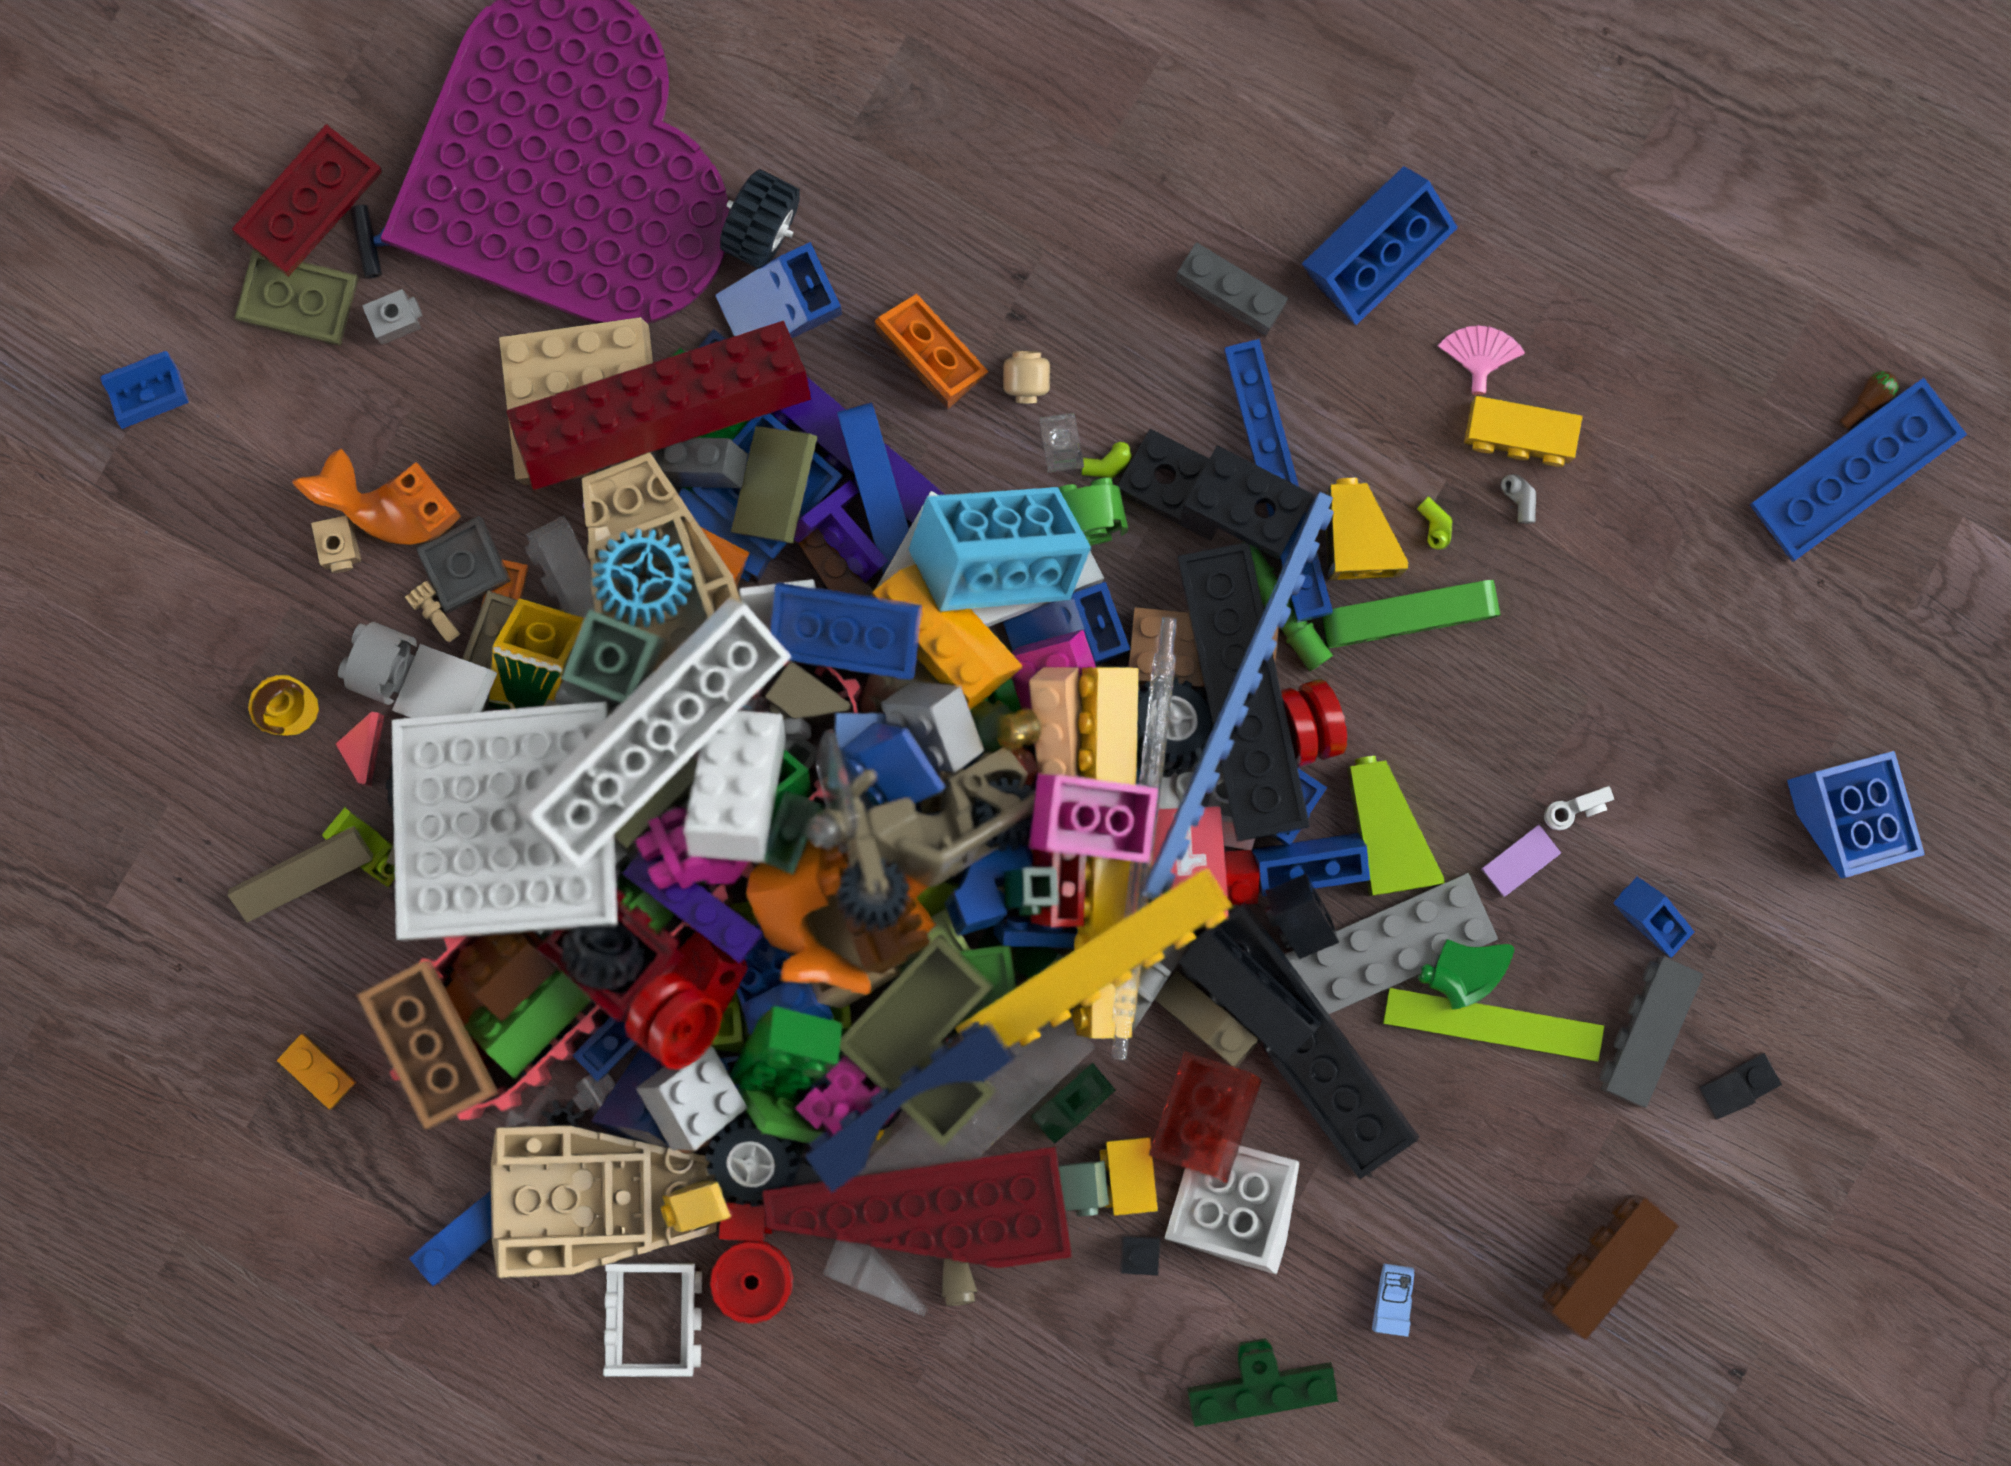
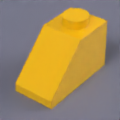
(694, 1206)

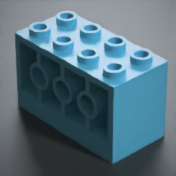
(999, 548)

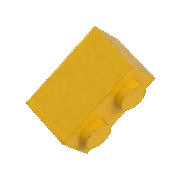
(1130, 1176)

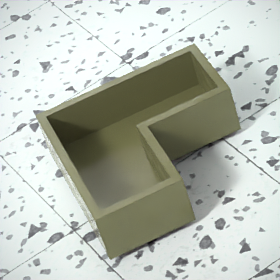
(912, 1024)

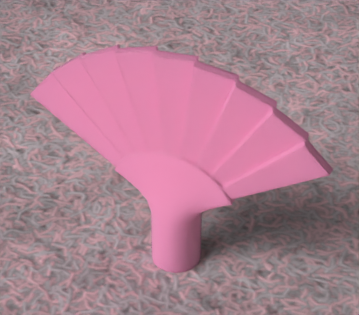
(1481, 352)

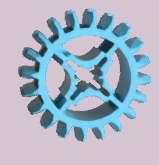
(627, 572)

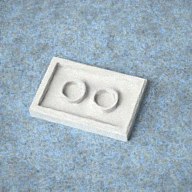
(443, 686)

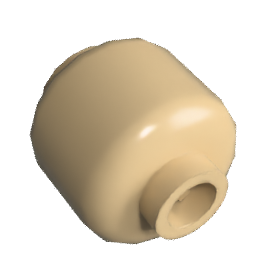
(1026, 376)

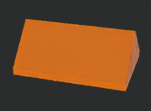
(930, 350)

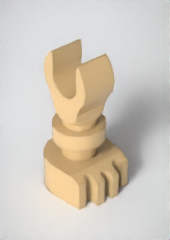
(422, 598)

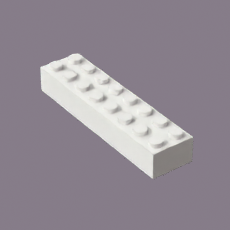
(653, 732)

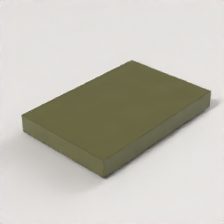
(307, 303)
(774, 484)

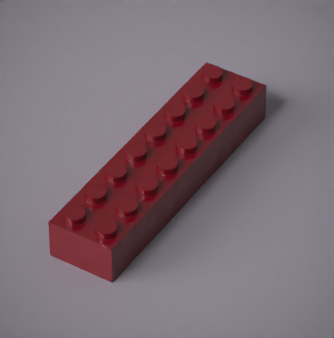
(659, 405)

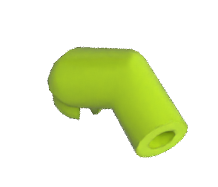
(1111, 464)
(1439, 524)

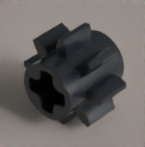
(572, 1116)

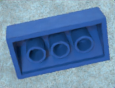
(1380, 244)

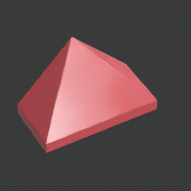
(361, 747)

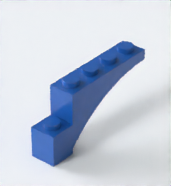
(976, 899)

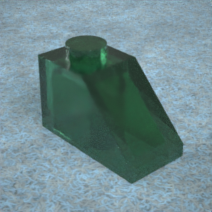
(789, 832)
(1073, 1103)

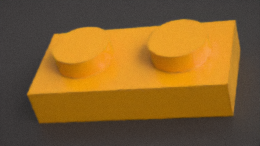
(316, 1071)

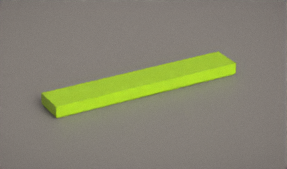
(1494, 1025)

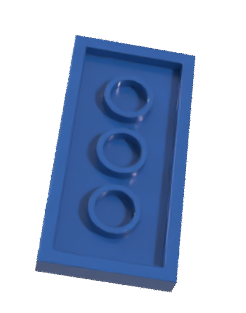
(846, 630)

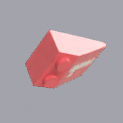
(1204, 850)

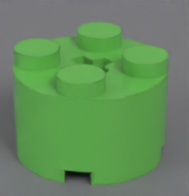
(1097, 509)

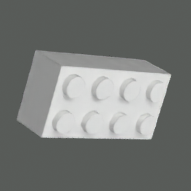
(736, 788)

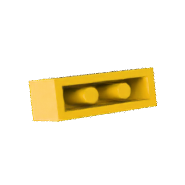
(1523, 431)

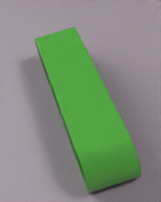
(1411, 613)

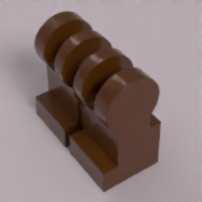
(889, 947)

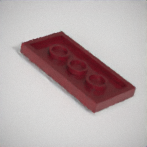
(307, 200)

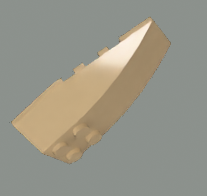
(643, 498)
(582, 1199)

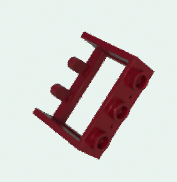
(638, 922)

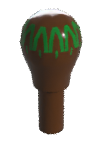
(1878, 390)

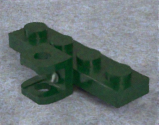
(1261, 1388)

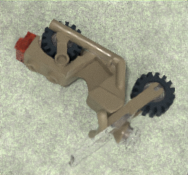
(915, 843)

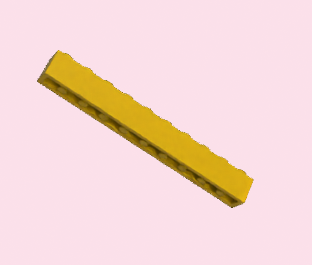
(1107, 755)

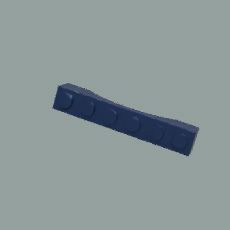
(972, 1060)

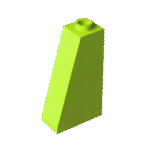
(1394, 843)

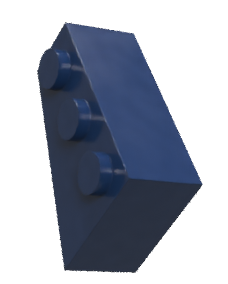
(624, 1110)

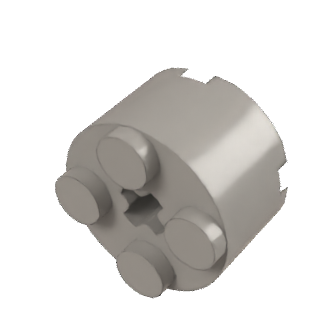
(377, 661)

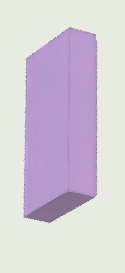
(1521, 861)

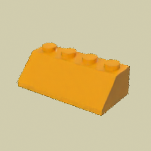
(953, 642)

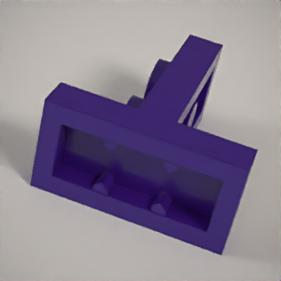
(842, 532)

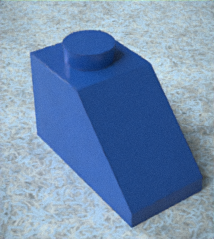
(1654, 916)

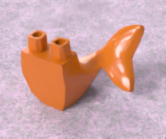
(401, 511)
(782, 907)

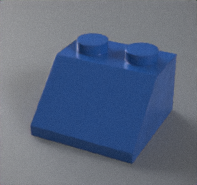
(896, 760)

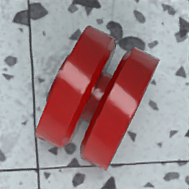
(1314, 722)
(673, 1020)
(760, 1302)

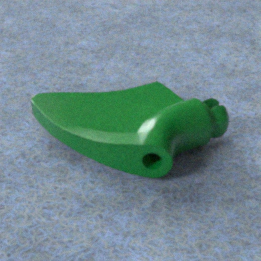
(1467, 972)

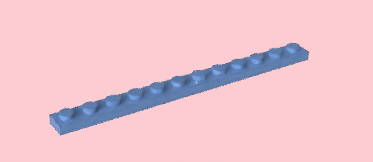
(1233, 710)

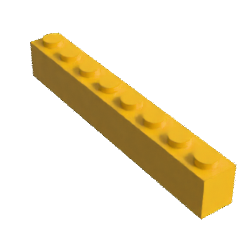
(1106, 960)

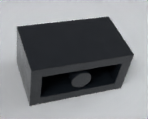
(1301, 917)

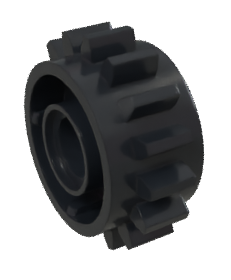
(602, 955)

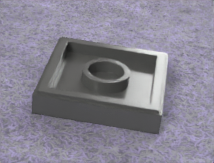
(463, 564)

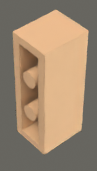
(1057, 707)

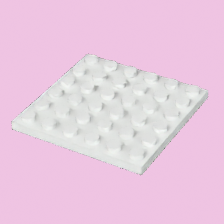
(461, 844)

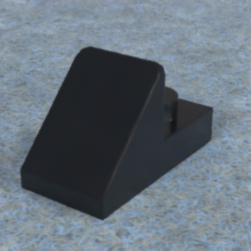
(1740, 1086)

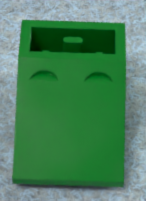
(787, 1053)

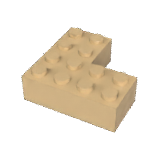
(568, 358)

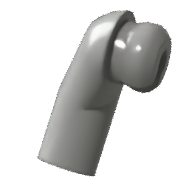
(1523, 495)

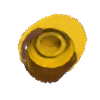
(283, 706)

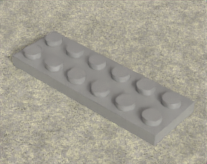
(1395, 944)

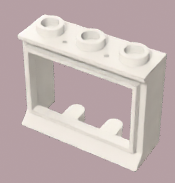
(690, 1321)

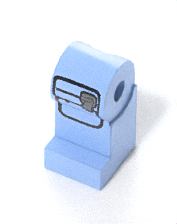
(1394, 1300)

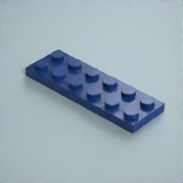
(1858, 469)

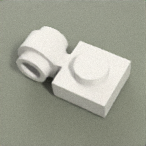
(1590, 803)

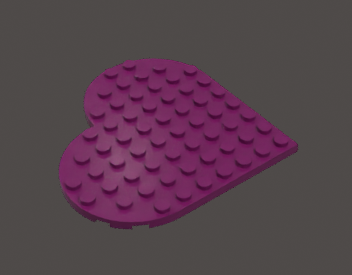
(559, 168)

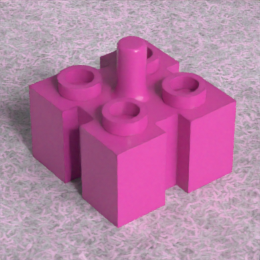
(848, 1092)

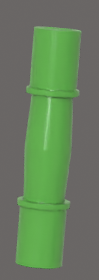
(1300, 635)

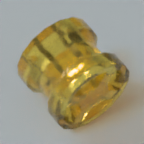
(1018, 729)

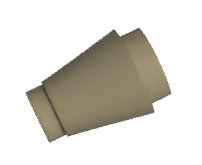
(957, 1283)

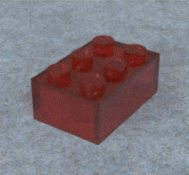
(1205, 1117)

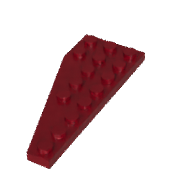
(967, 1210)

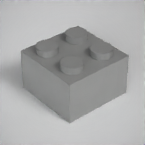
(937, 722)
(692, 1101)

